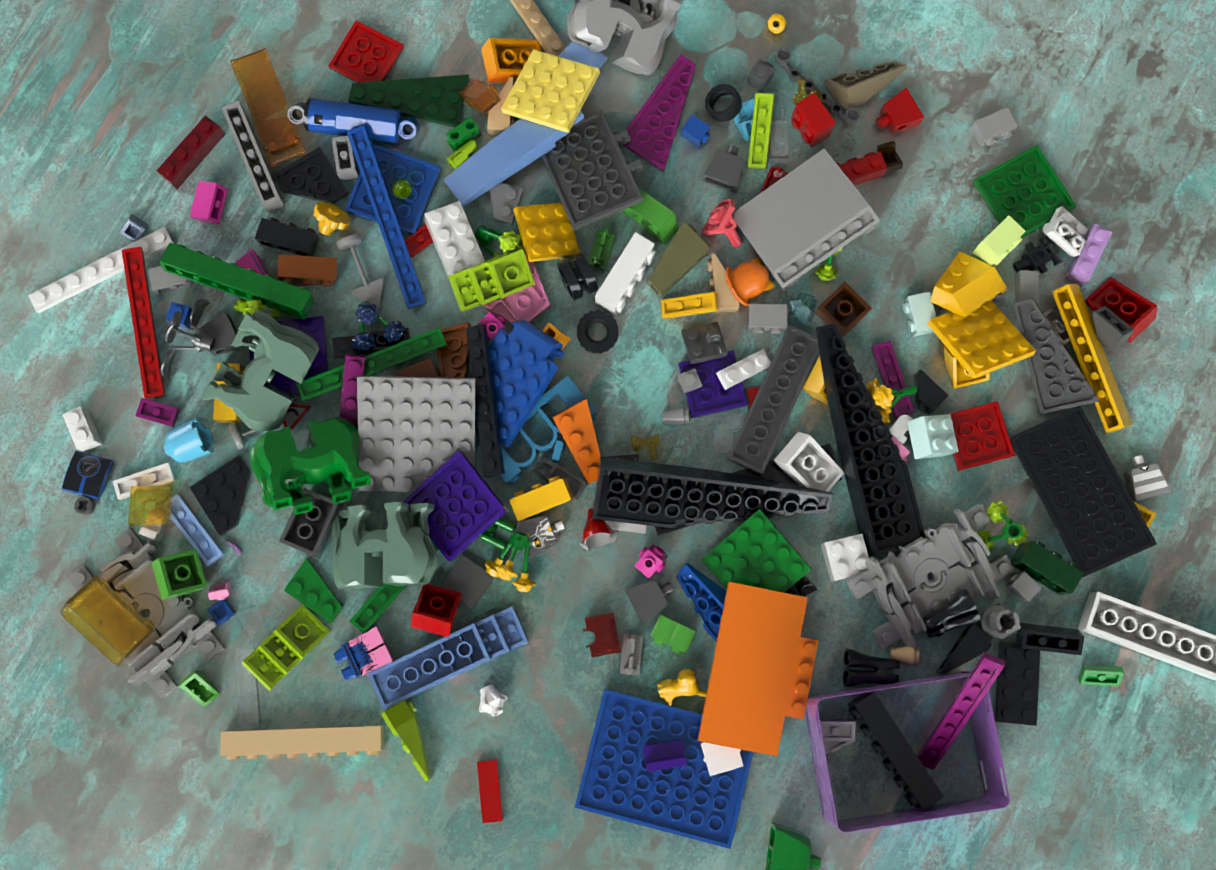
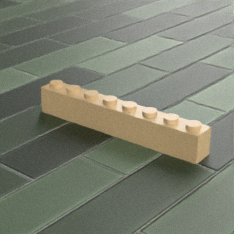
(302, 740)

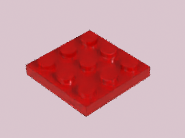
(366, 54)
(980, 436)

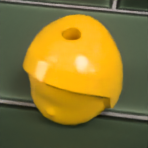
(773, 27)

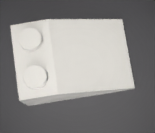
(808, 463)

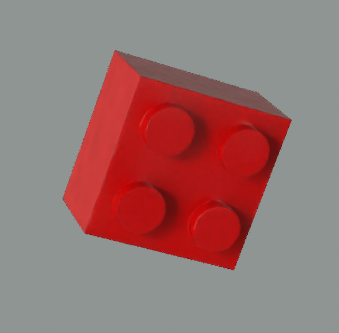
(812, 120)
(436, 610)

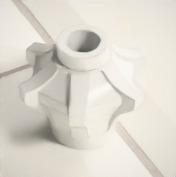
(491, 700)

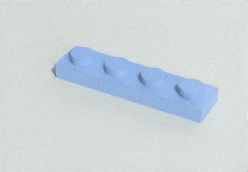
(194, 531)

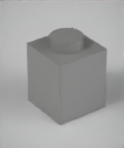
(1023, 586)

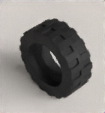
(597, 317)

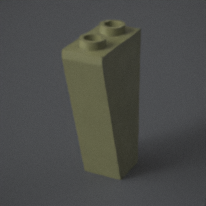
(679, 258)

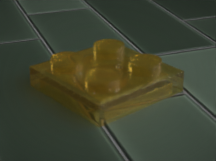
(150, 505)

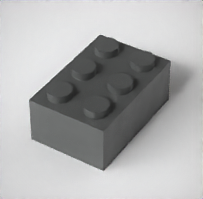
(311, 529)

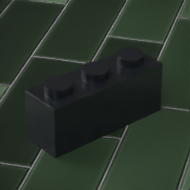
(287, 237)
(1050, 639)

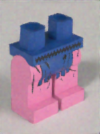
(358, 654)

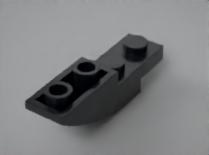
(344, 345)

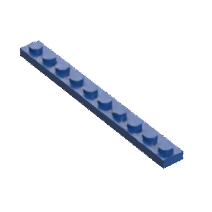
(386, 217)

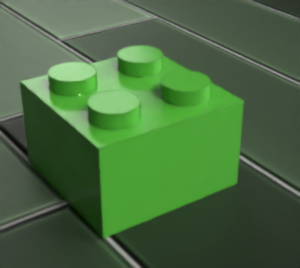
(179, 574)

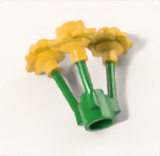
(506, 572)

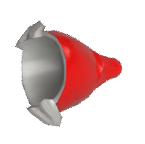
(597, 533)

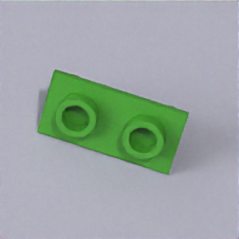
(601, 248)

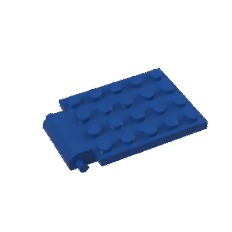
(520, 373)

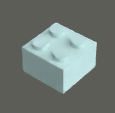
(932, 436)

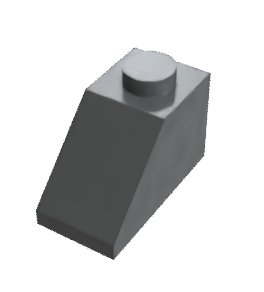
(1111, 329)

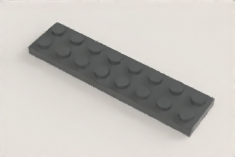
(774, 400)

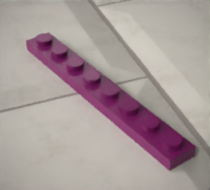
(960, 710)

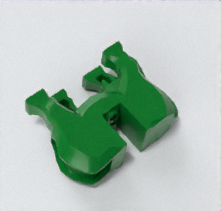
(330, 459)

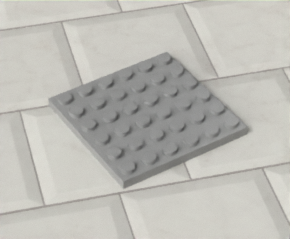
(413, 427)

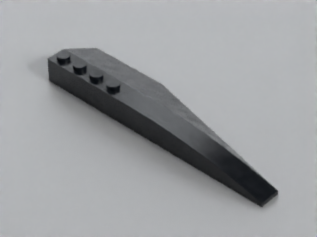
(870, 460)
(687, 495)

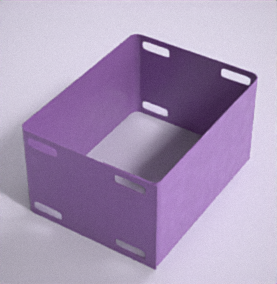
(986, 747)

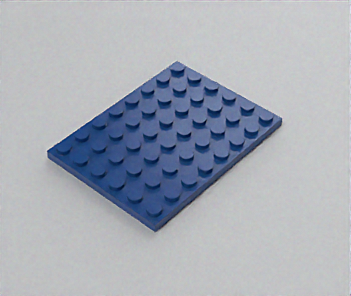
(670, 799)

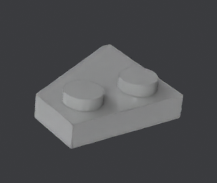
(504, 200)

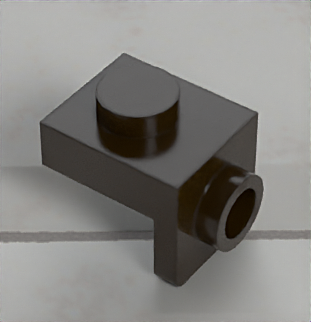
(890, 156)

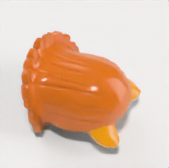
(748, 280)

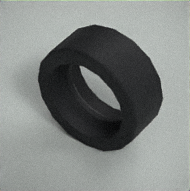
(729, 113)

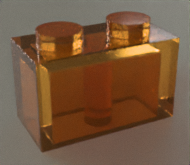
(480, 96)

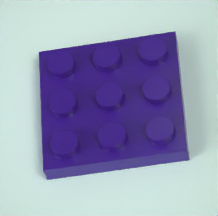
(712, 396)

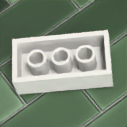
(453, 238)
(625, 274)

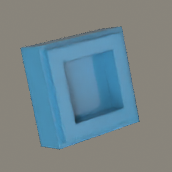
(558, 450)

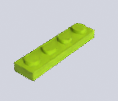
(761, 131)

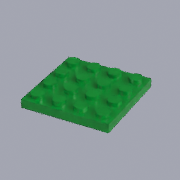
(1024, 190)
(757, 557)

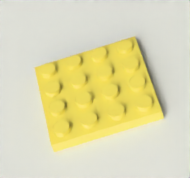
(550, 90)

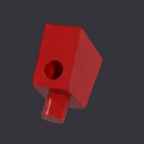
(900, 113)

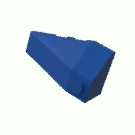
(706, 596)

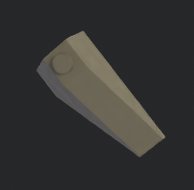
(860, 87)

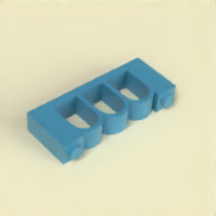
(569, 395)

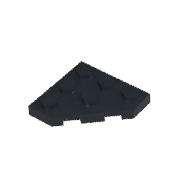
(311, 178)
(223, 494)

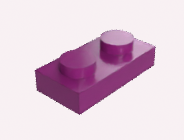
(157, 412)

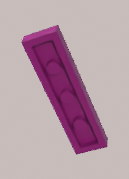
(353, 367)
(892, 376)

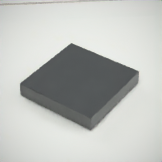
(469, 580)

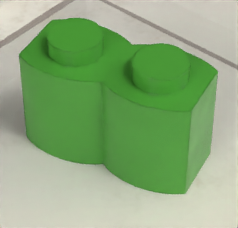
(673, 634)

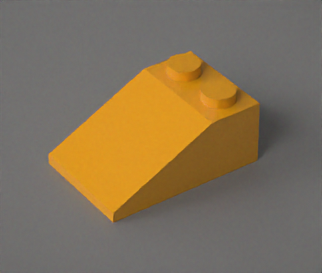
(506, 57)

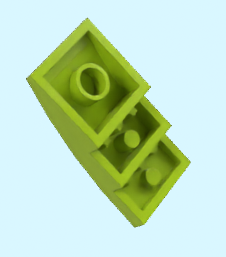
(491, 280)
(286, 647)

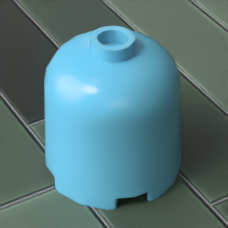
(189, 441)

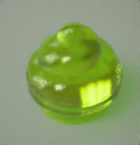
(401, 189)

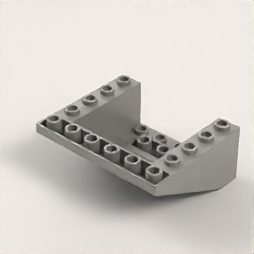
(805, 218)

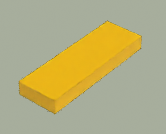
(689, 305)

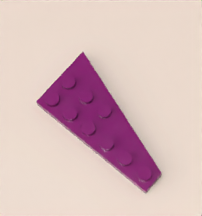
(658, 119)

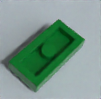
(1101, 675)

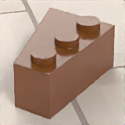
(306, 270)

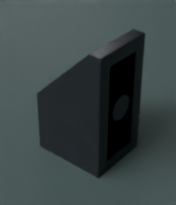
(928, 393)

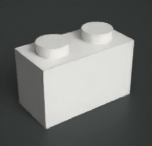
(82, 429)

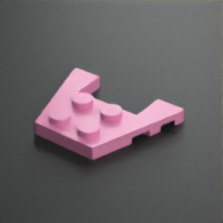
(523, 304)

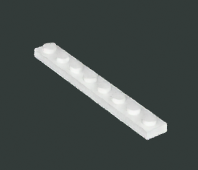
(96, 271)

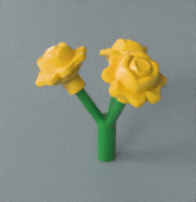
(884, 396)

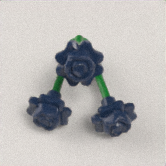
(367, 313)

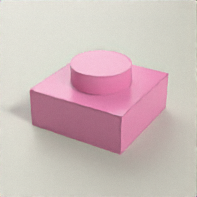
(220, 591)

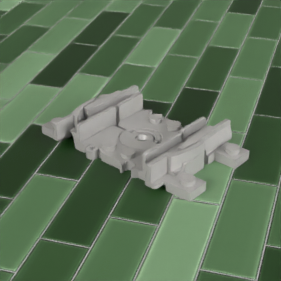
(916, 596)
(168, 616)

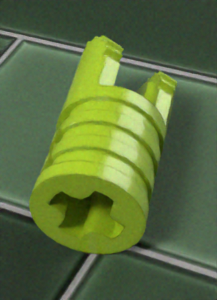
(462, 154)

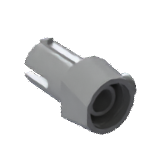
(999, 622)

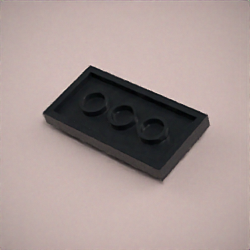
(1017, 685)

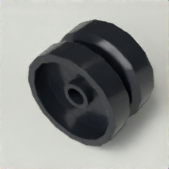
(577, 276)

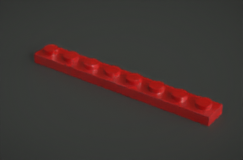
(143, 322)

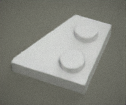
(837, 734)

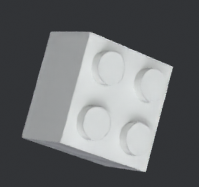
(845, 557)

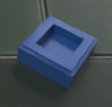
(221, 611)

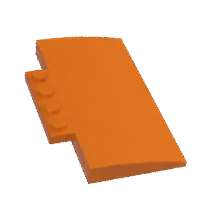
(757, 670)

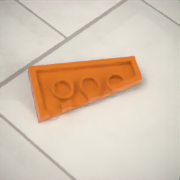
(579, 434)

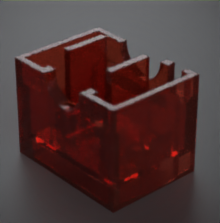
(605, 635)

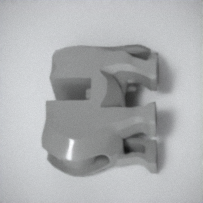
(643, 34)

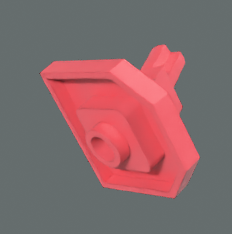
(723, 223)

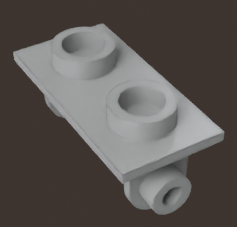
(631, 654)

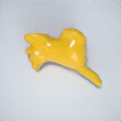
(684, 685)

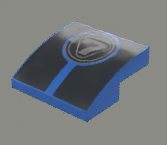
(87, 475)

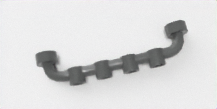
(852, 114)

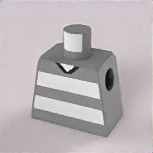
(1145, 480)

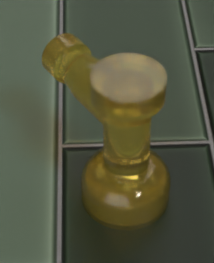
(797, 97)
(650, 441)

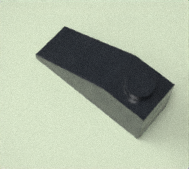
(968, 646)

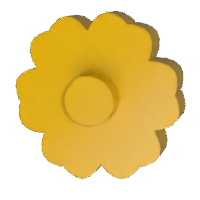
(330, 218)

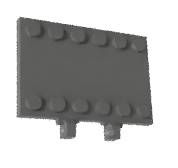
(592, 171)

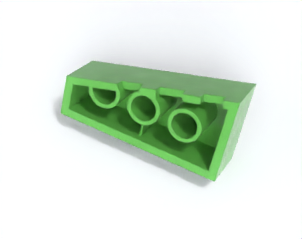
(654, 218)

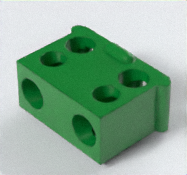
(462, 134)

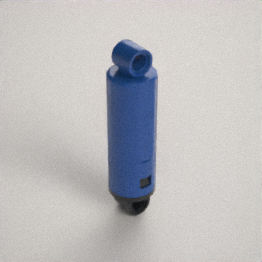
(339, 117)

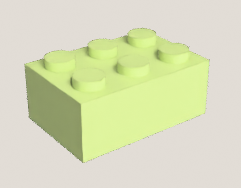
(999, 242)

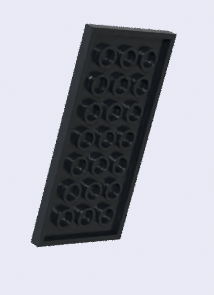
(1082, 491)

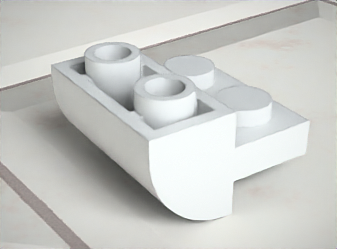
(1066, 232)

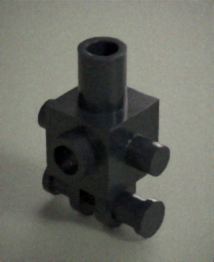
(1038, 256)

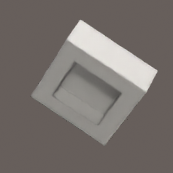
(689, 381)

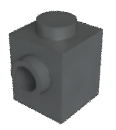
(761, 75)

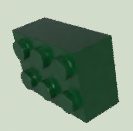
(1047, 567)

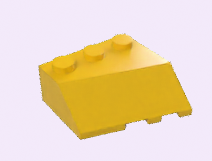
(967, 285)

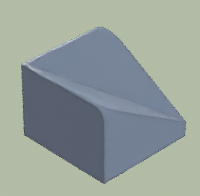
(133, 228)

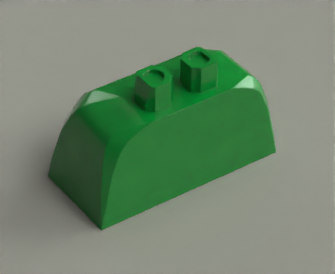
(789, 850)

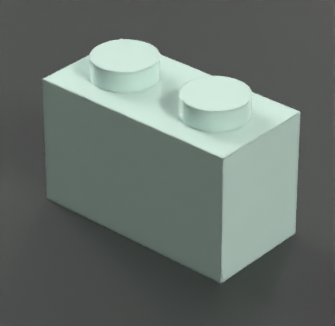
(919, 312)

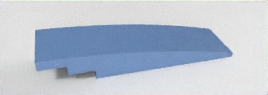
(502, 158)
(448, 657)

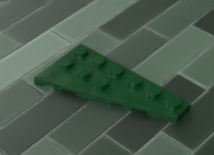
(420, 98)

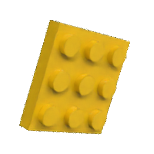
(546, 232)

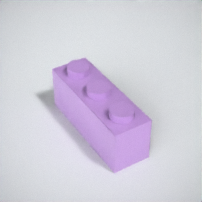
(1085, 263)

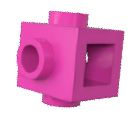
(494, 319)
(651, 560)

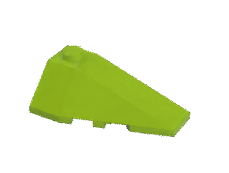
(405, 723)

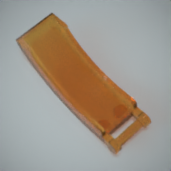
(267, 106)

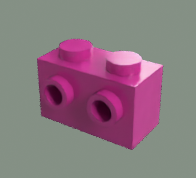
(208, 202)

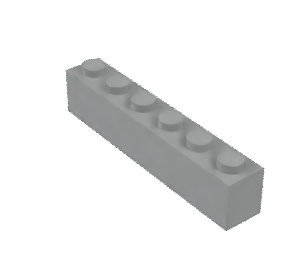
(253, 156)

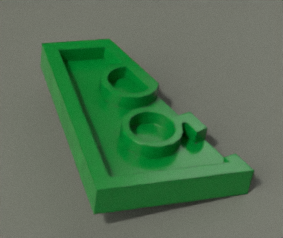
(313, 592)

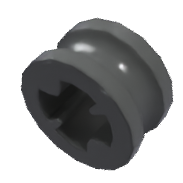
(79, 504)

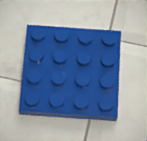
(394, 167)

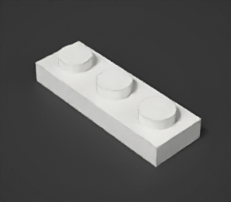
(743, 369)
(154, 476)

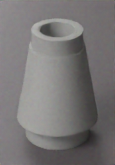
(677, 416)

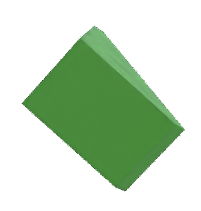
(199, 687)

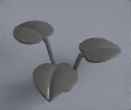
(200, 340)

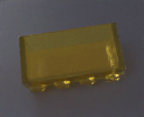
(106, 620)

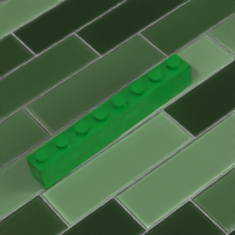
(236, 280)

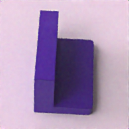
(664, 755)

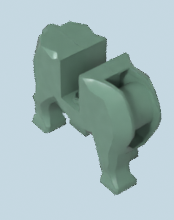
(274, 349)
(403, 546)

